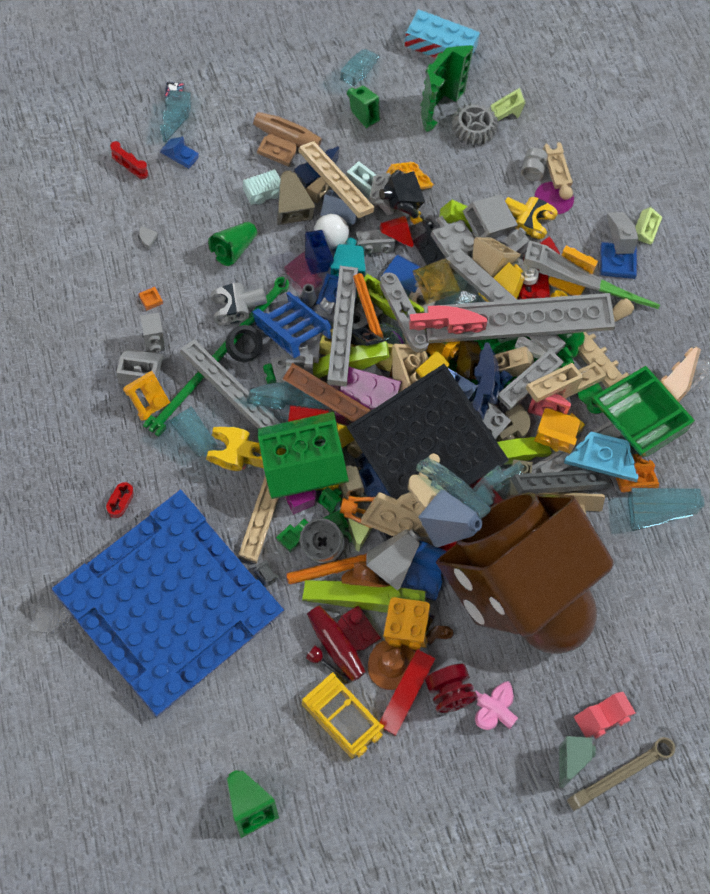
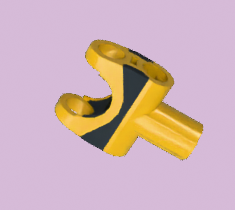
(529, 213)

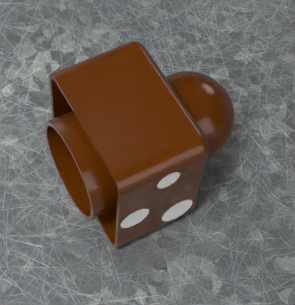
(531, 571)

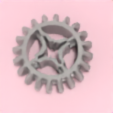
(474, 119)

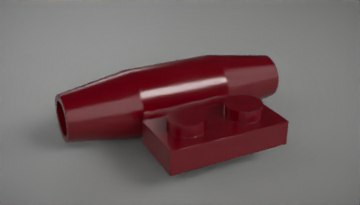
(344, 638)

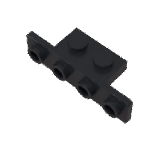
(427, 246)

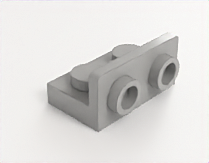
(378, 183)
(374, 241)

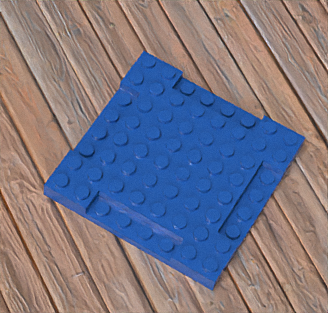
(168, 603)

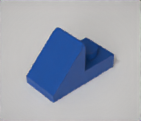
(179, 152)

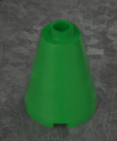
(232, 242)

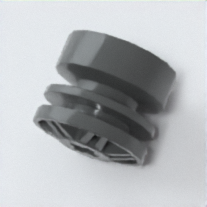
(324, 530)

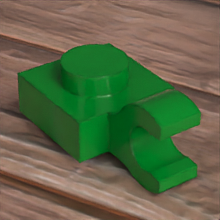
(290, 536)

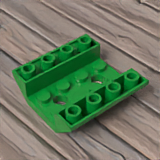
(304, 464)

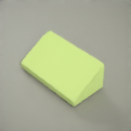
(648, 225)

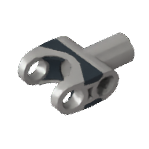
(237, 302)

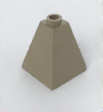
(294, 201)

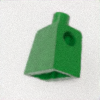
(364, 105)

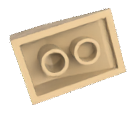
(405, 363)

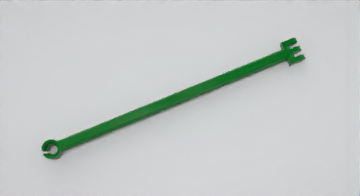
(159, 421)

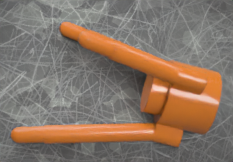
(349, 507)

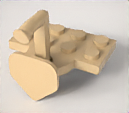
(399, 514)

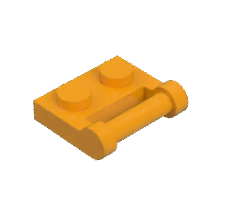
(152, 392)

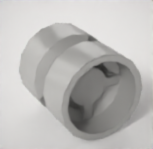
(534, 164)

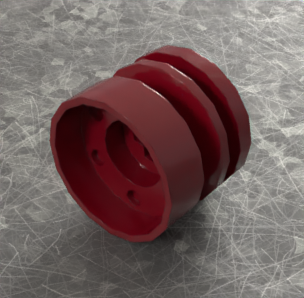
(451, 688)

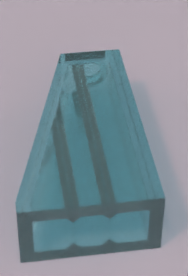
(662, 505)

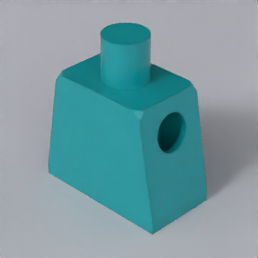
(349, 256)

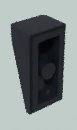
(364, 337)

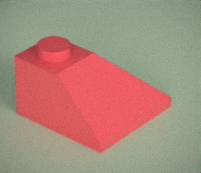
(554, 402)

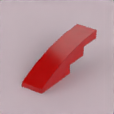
(406, 692)

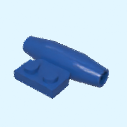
(424, 572)

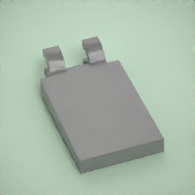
(309, 349)

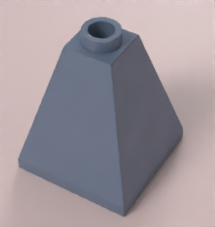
(449, 520)

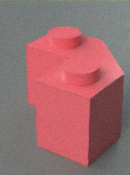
(605, 715)

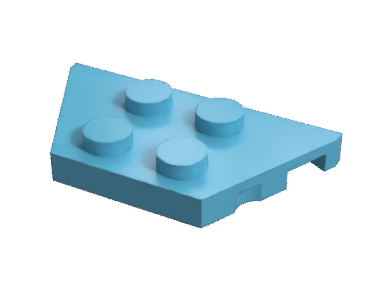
(605, 456)

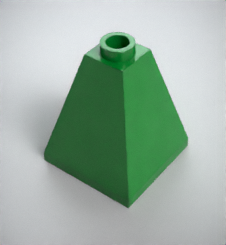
(250, 803)

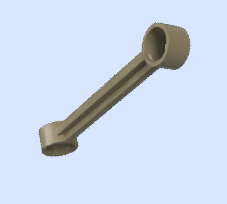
(586, 795)

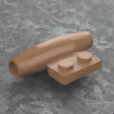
(282, 137)

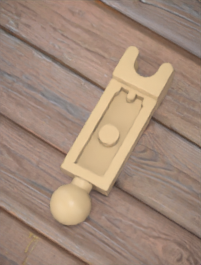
(559, 170)

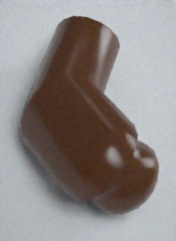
(439, 632)

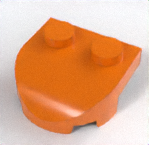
(646, 475)

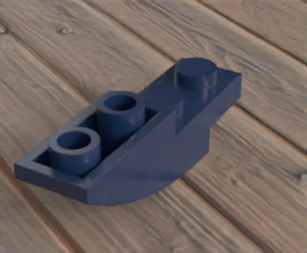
(489, 380)
(369, 478)

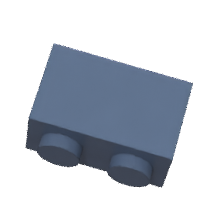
(335, 205)

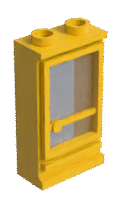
(342, 716)

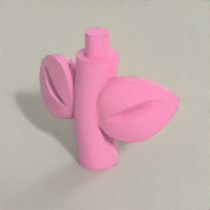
(495, 707)

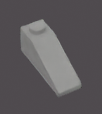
(622, 232)

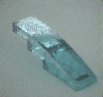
(446, 480)

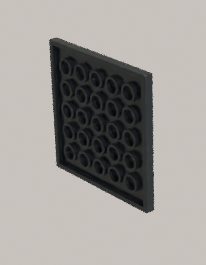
(424, 421)

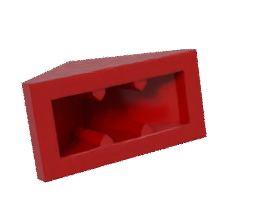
(398, 230)

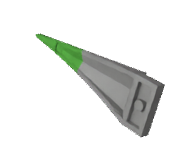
(557, 266)

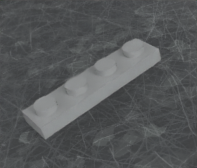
(516, 389)

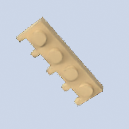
(592, 353)

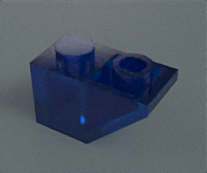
(317, 252)

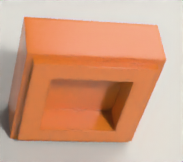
(150, 298)

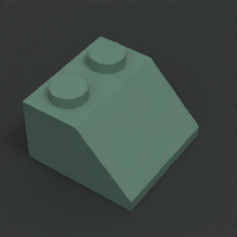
(573, 757)

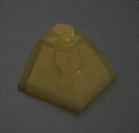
(436, 281)

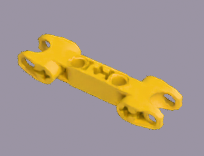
(239, 450)

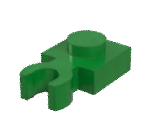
(341, 523)

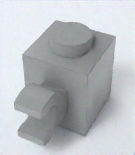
(517, 241)
(326, 311)

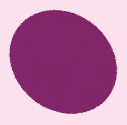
(551, 195)

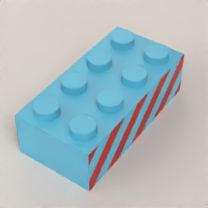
(434, 34)

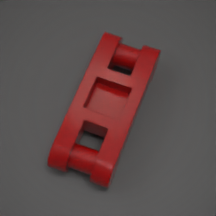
(128, 160)

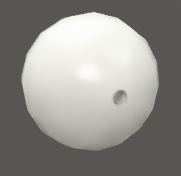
(334, 229)

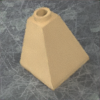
(492, 255)

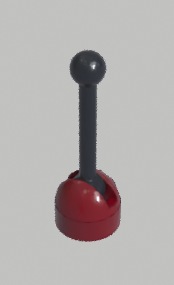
(316, 656)

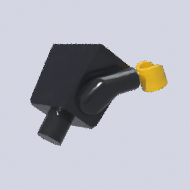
(404, 194)

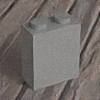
(490, 217)

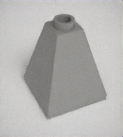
(394, 557)

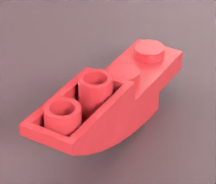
(455, 319)

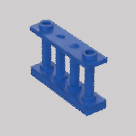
(284, 337)

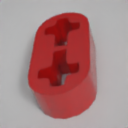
(123, 502)

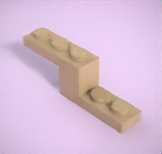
(565, 381)

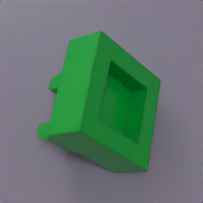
(330, 499)

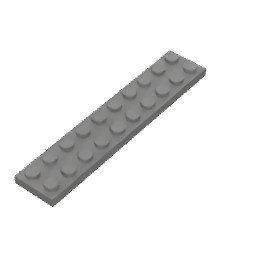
(534, 317)

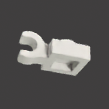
(536, 351)

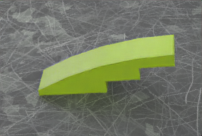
(359, 358)
(523, 449)

